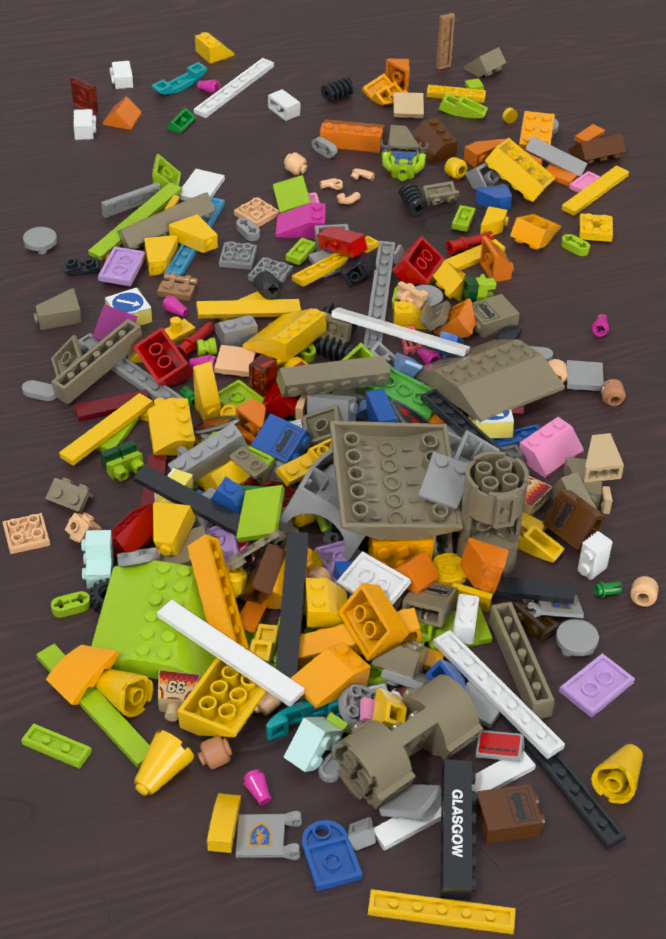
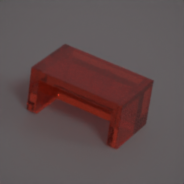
(262, 374)

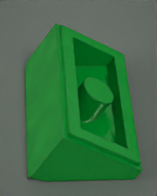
(181, 121)

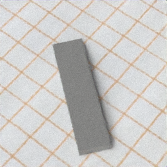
(555, 156)
(129, 200)

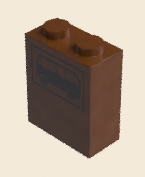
(573, 518)
(263, 574)
(509, 813)

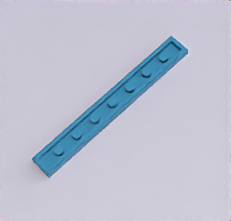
(186, 254)

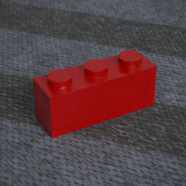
(342, 241)

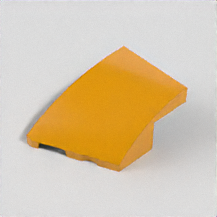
(382, 90)
(80, 670)

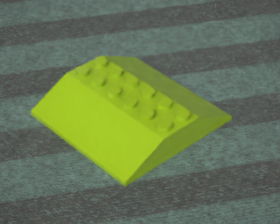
(131, 621)

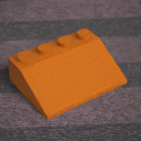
(353, 135)

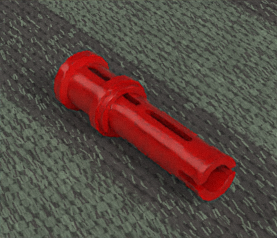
(463, 243)
(189, 343)

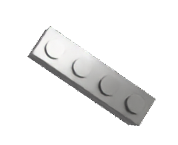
(210, 452)

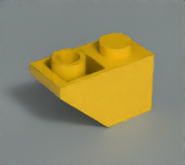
(388, 708)

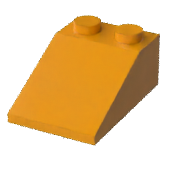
(534, 230)
(332, 674)

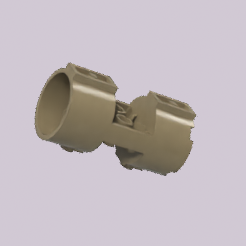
(494, 503)
(376, 758)

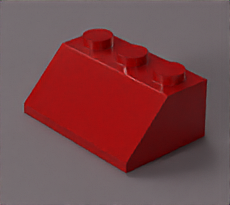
(418, 263)
(163, 359)
(280, 405)
(133, 530)

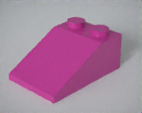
(300, 221)

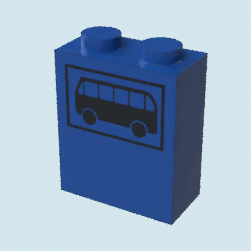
(282, 439)

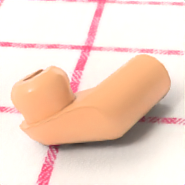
(362, 173)
(333, 183)
(348, 200)

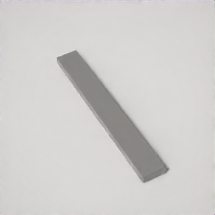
(133, 373)

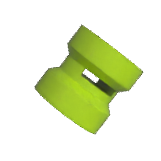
(206, 347)

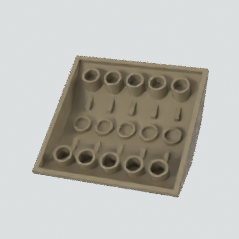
(492, 378)
(381, 476)

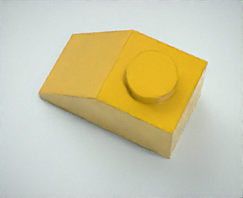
(494, 221)
(407, 314)

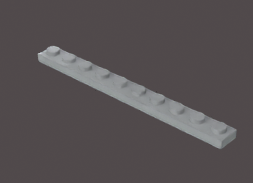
(380, 290)

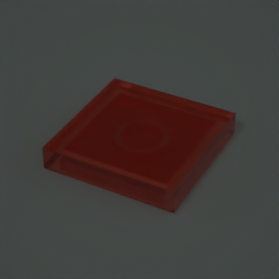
(84, 94)

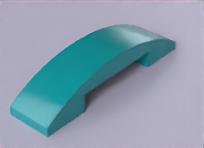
(182, 82)
(293, 715)

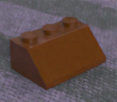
(440, 141)
(599, 149)

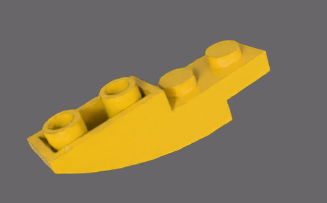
(297, 468)

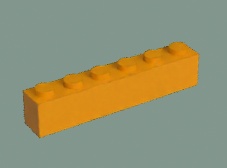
(216, 588)
(316, 642)

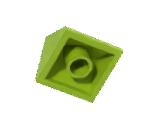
(164, 172)

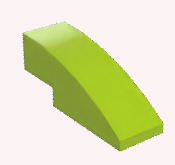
(462, 107)

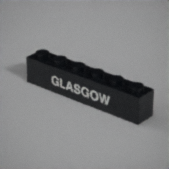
(456, 830)

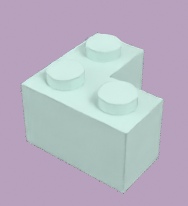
(98, 556)
(311, 741)

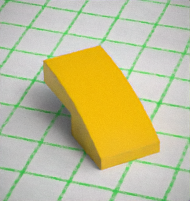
(265, 641)

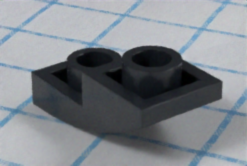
(76, 267)

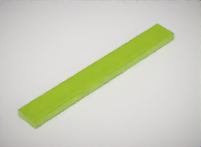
(149, 208)
(103, 713)

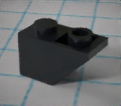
(358, 268)

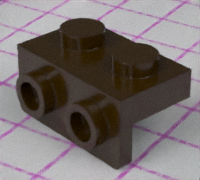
(538, 627)

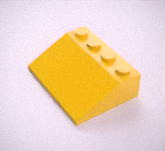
(519, 169)
(289, 334)
(219, 702)

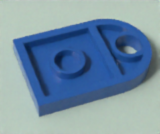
(330, 857)

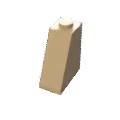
(603, 460)

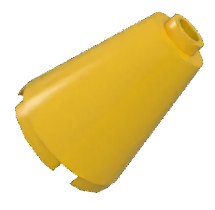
(125, 690)
(161, 763)
(619, 774)

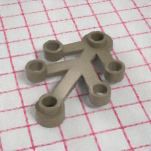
(238, 559)

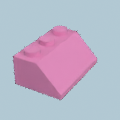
(549, 447)

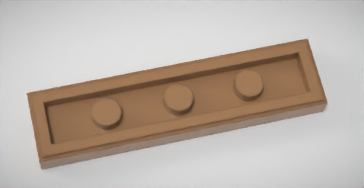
(445, 41)

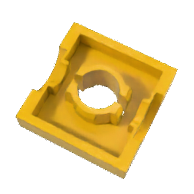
(596, 227)

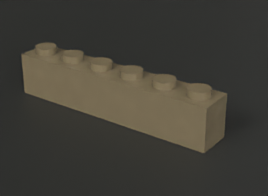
(159, 223)
(97, 361)
(333, 376)
(521, 660)

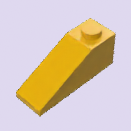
(205, 390)

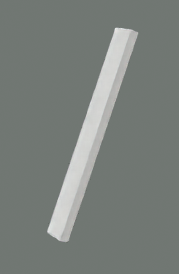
(233, 88)
(401, 332)
(231, 653)
(499, 694)
(492, 777)

